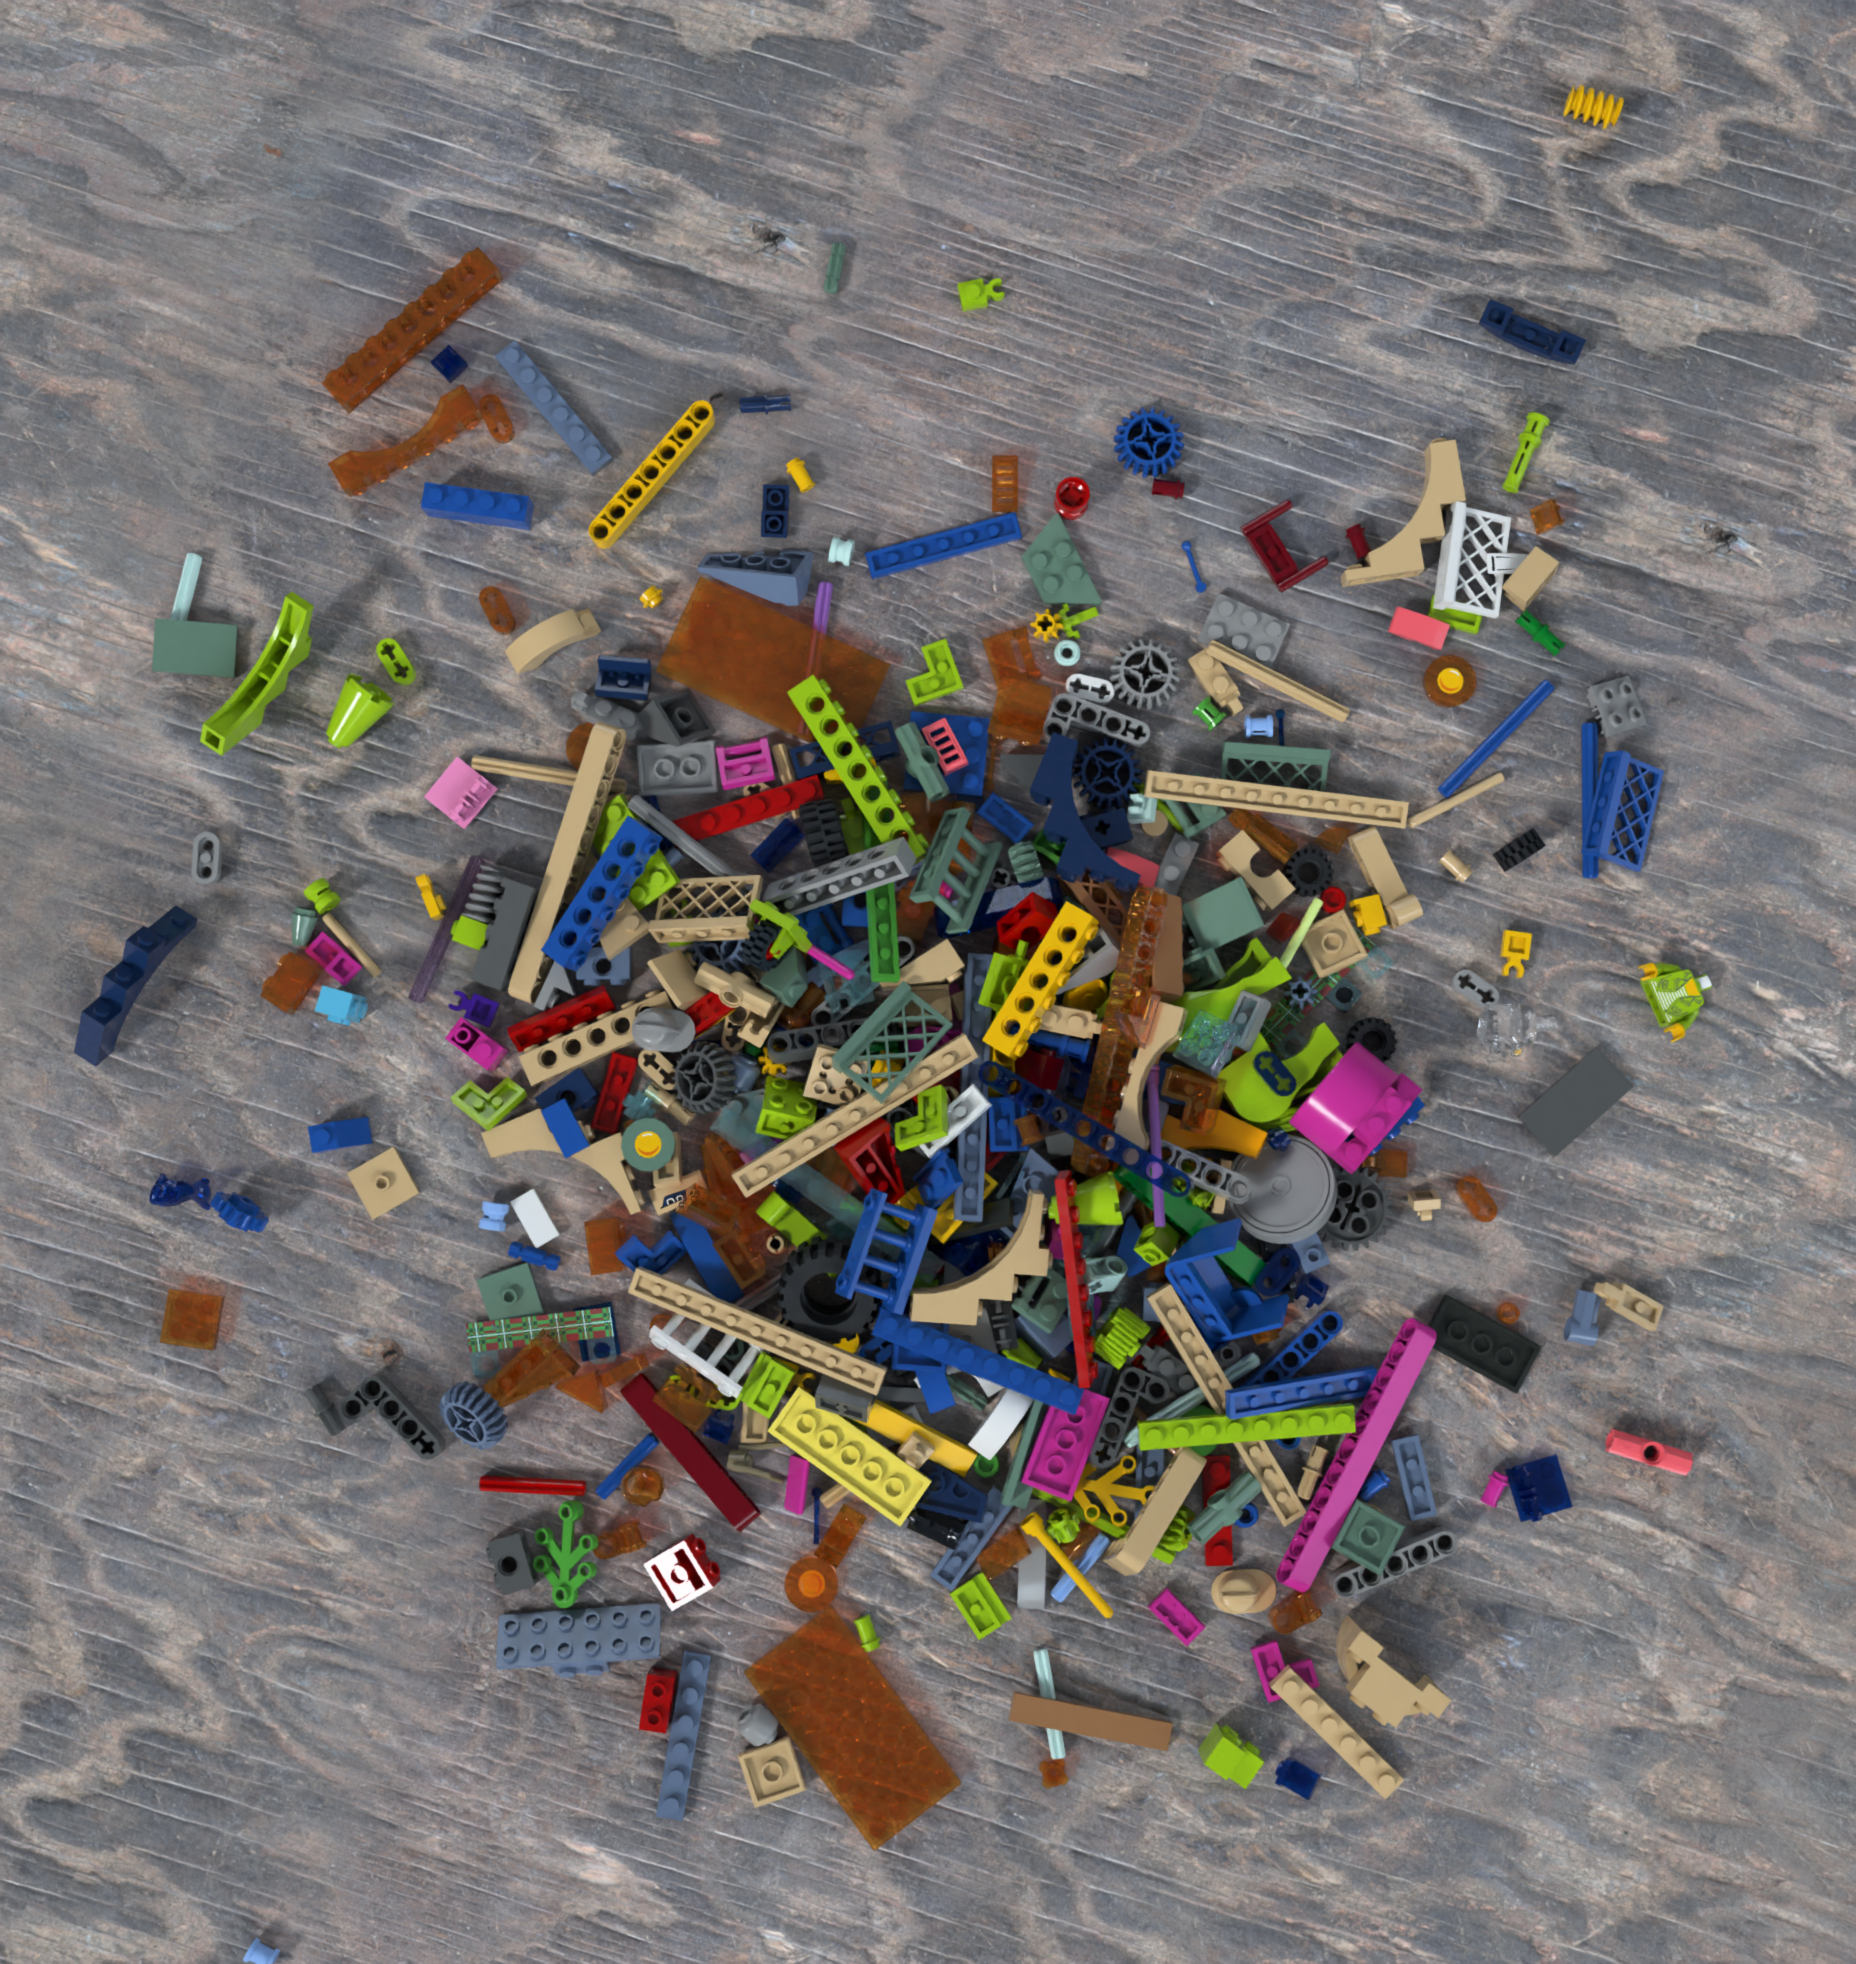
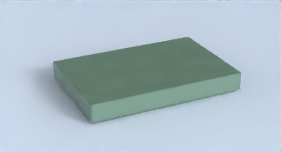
(195, 648)

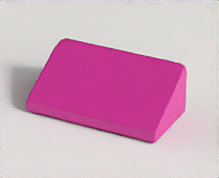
(797, 1484)

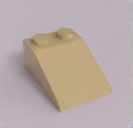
(932, 968)
(677, 977)

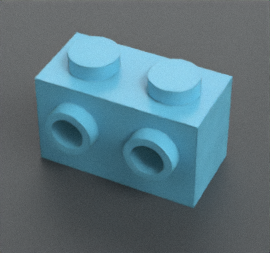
(341, 1006)

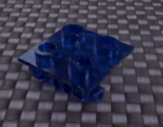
(1538, 1488)

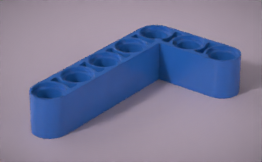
(1302, 1354)

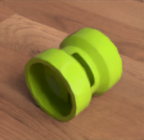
(322, 896)

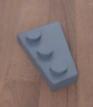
(1035, 1174)

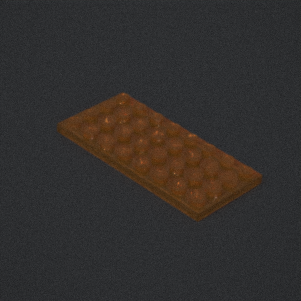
(756, 655)
(852, 1727)

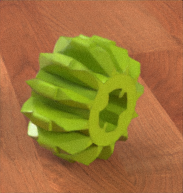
(1177, 1534)

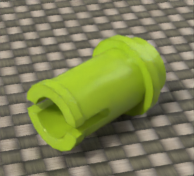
(867, 1633)

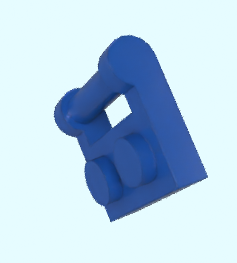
(818, 932)

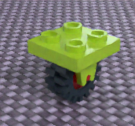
(772, 936)

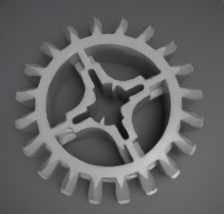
(1155, 674)

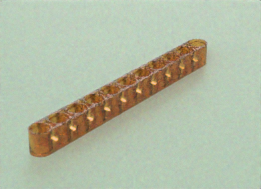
(1112, 1054)

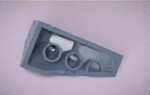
(772, 577)

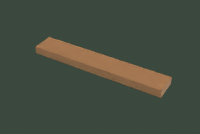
(1090, 1721)

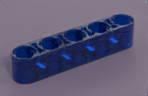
(999, 902)

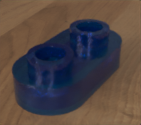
(1279, 1274)

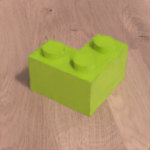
(1229, 1756)

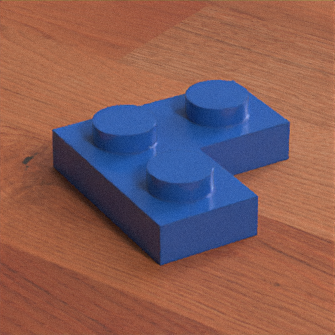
(657, 1258)

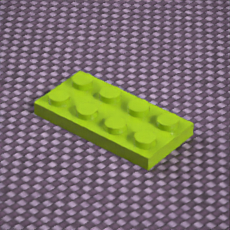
(657, 875)

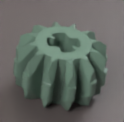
(1025, 862)

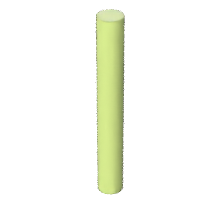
(1300, 932)

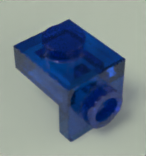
(1297, 1777)

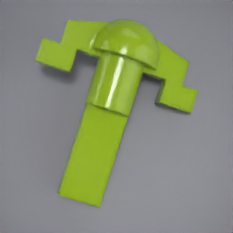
(1075, 619)

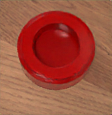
(1333, 900)

